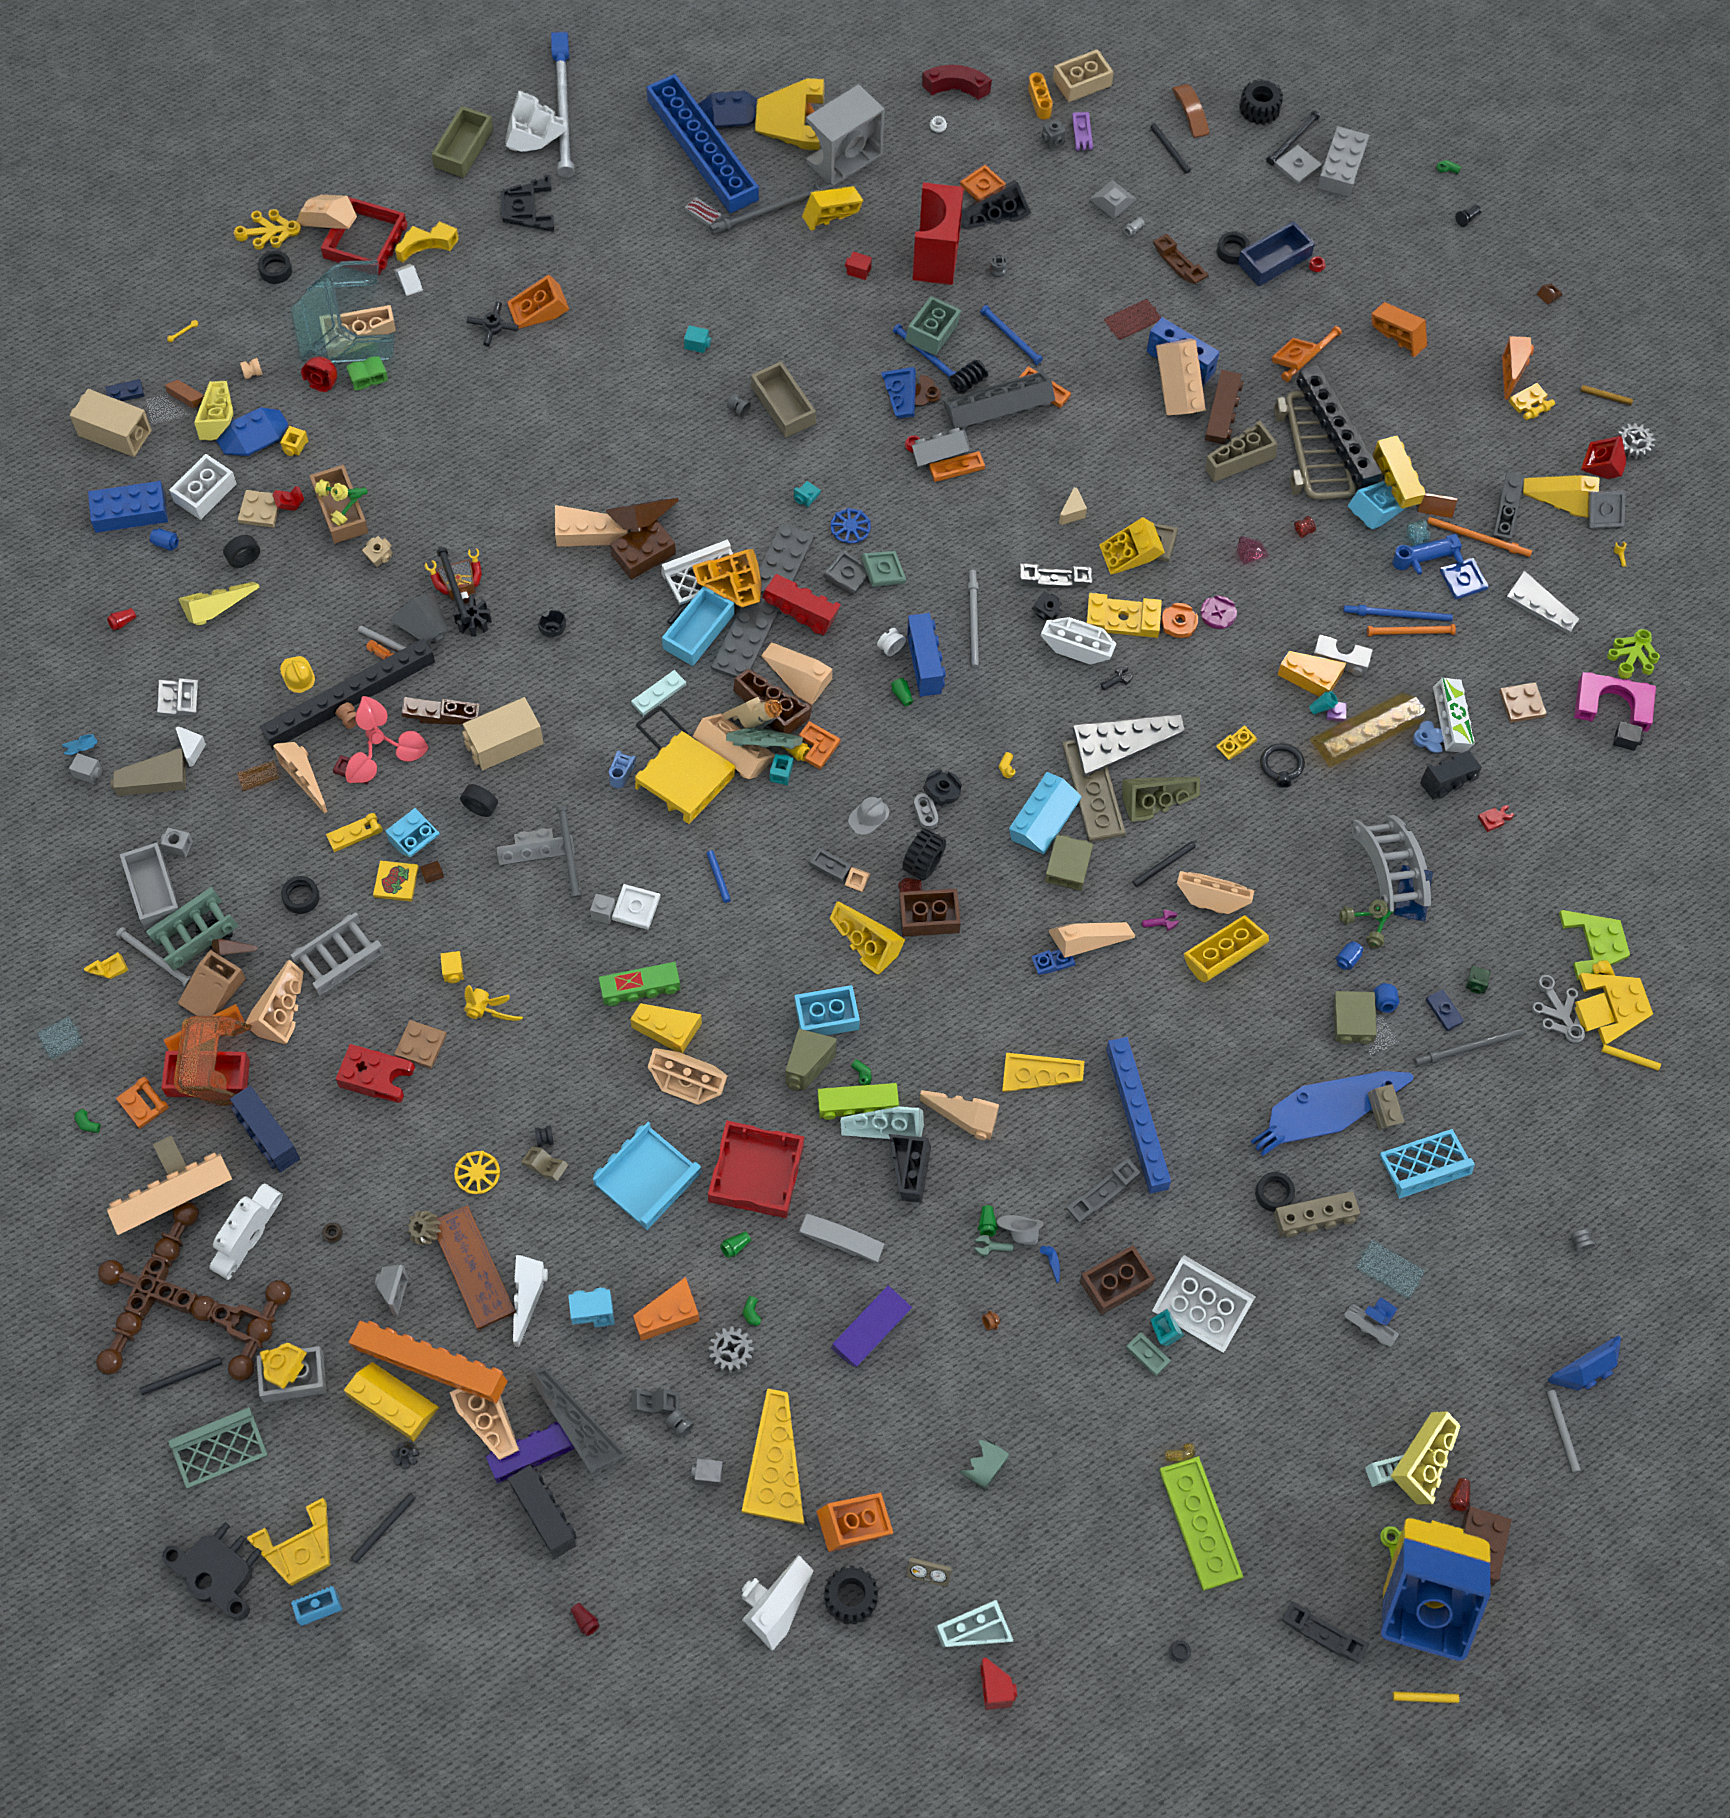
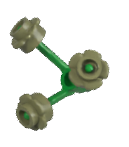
(1379, 911)

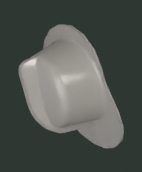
(868, 815)
(1021, 1228)

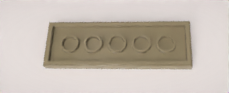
(1098, 800)

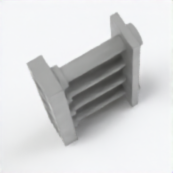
(339, 971)

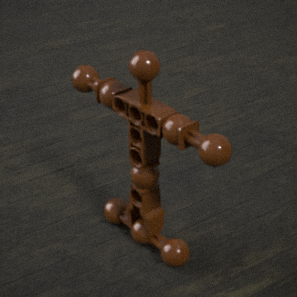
(200, 1307)

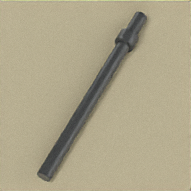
(1435, 1056)

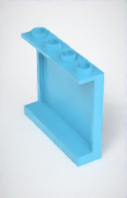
(646, 1176)

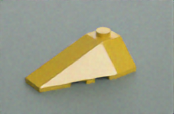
(1563, 492)

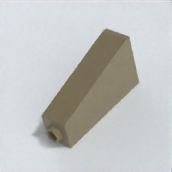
(152, 775)

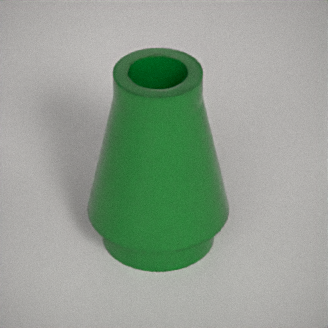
(901, 690)
(987, 1221)
(733, 1245)

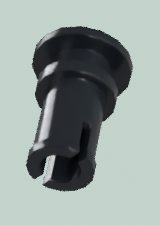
(1466, 216)

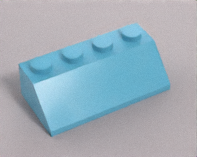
(1044, 813)

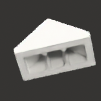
(408, 279)
(191, 744)

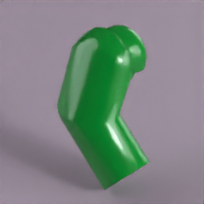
(1447, 165)
(83, 1122)

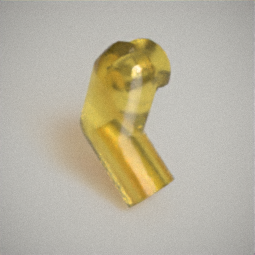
(1179, 1455)

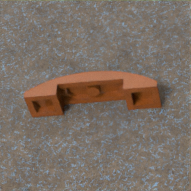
(1192, 109)

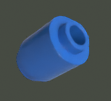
(164, 539)
(1349, 955)

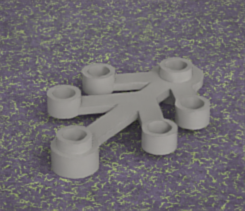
(1560, 1012)

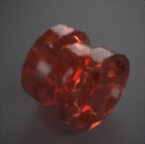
(1305, 526)

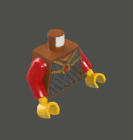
(465, 572)

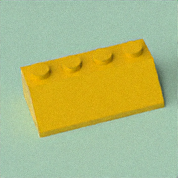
(391, 1400)

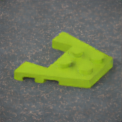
(1603, 937)

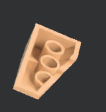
(296, 763)
(974, 1117)

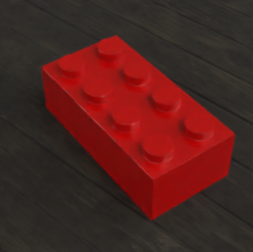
(231, 1064)

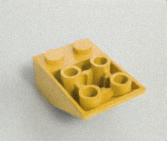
(1132, 546)

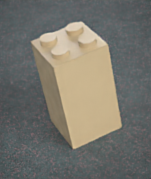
(110, 422)
(502, 734)

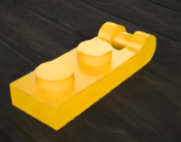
(354, 832)

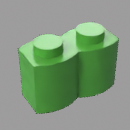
(366, 373)

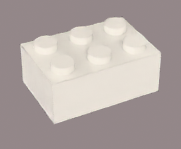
(203, 486)

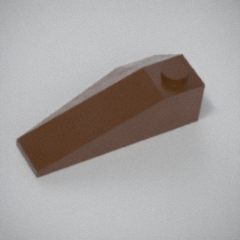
(640, 515)

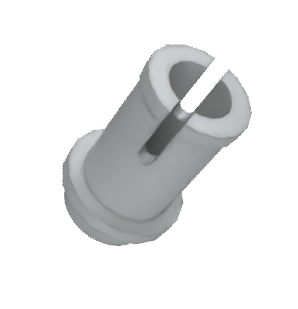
(1130, 229)

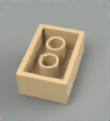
(1083, 75)

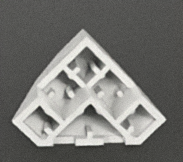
(532, 125)

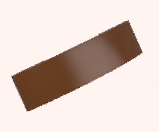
(1177, 261)

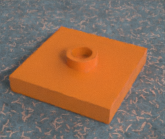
(981, 182)
(1295, 353)

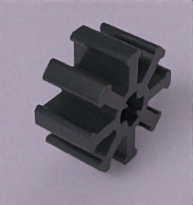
(480, 616)

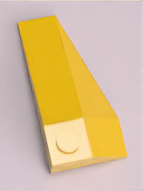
(871, 939)

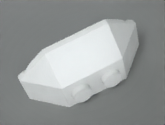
(1078, 640)

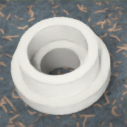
(938, 124)

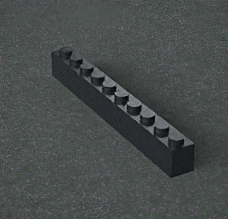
(365, 683)

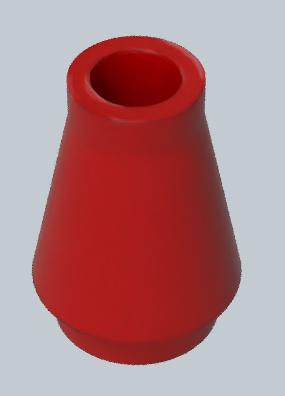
(120, 619)

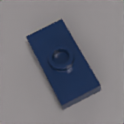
(1444, 1010)

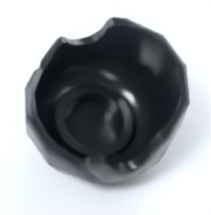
(552, 624)

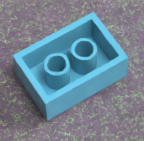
(828, 1011)

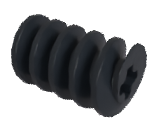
(968, 376)

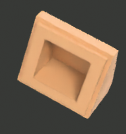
(857, 879)

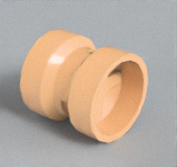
(251, 368)

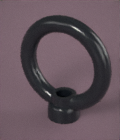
(1283, 778)

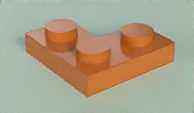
(822, 742)

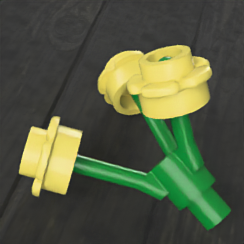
(340, 492)

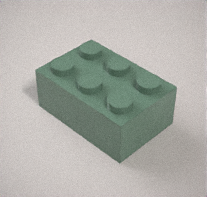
(933, 325)

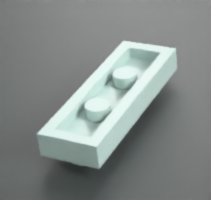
(658, 692)

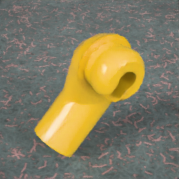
(1005, 767)

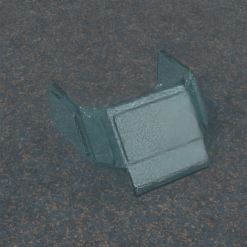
(319, 321)

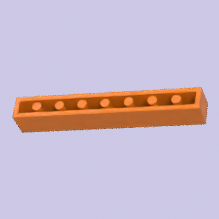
(428, 1361)

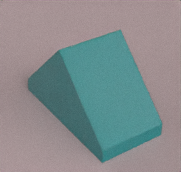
(1166, 1328)

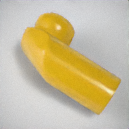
(1603, 967)

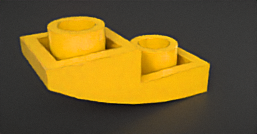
(1238, 742)

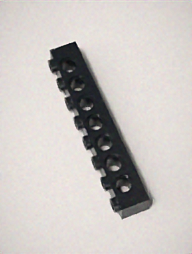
(1338, 427)

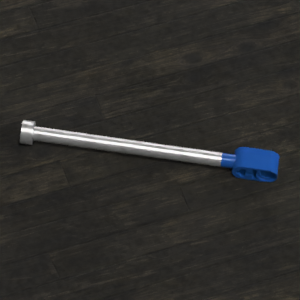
(560, 53)

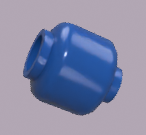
(1386, 997)

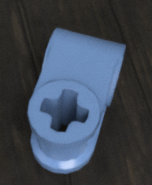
(621, 766)

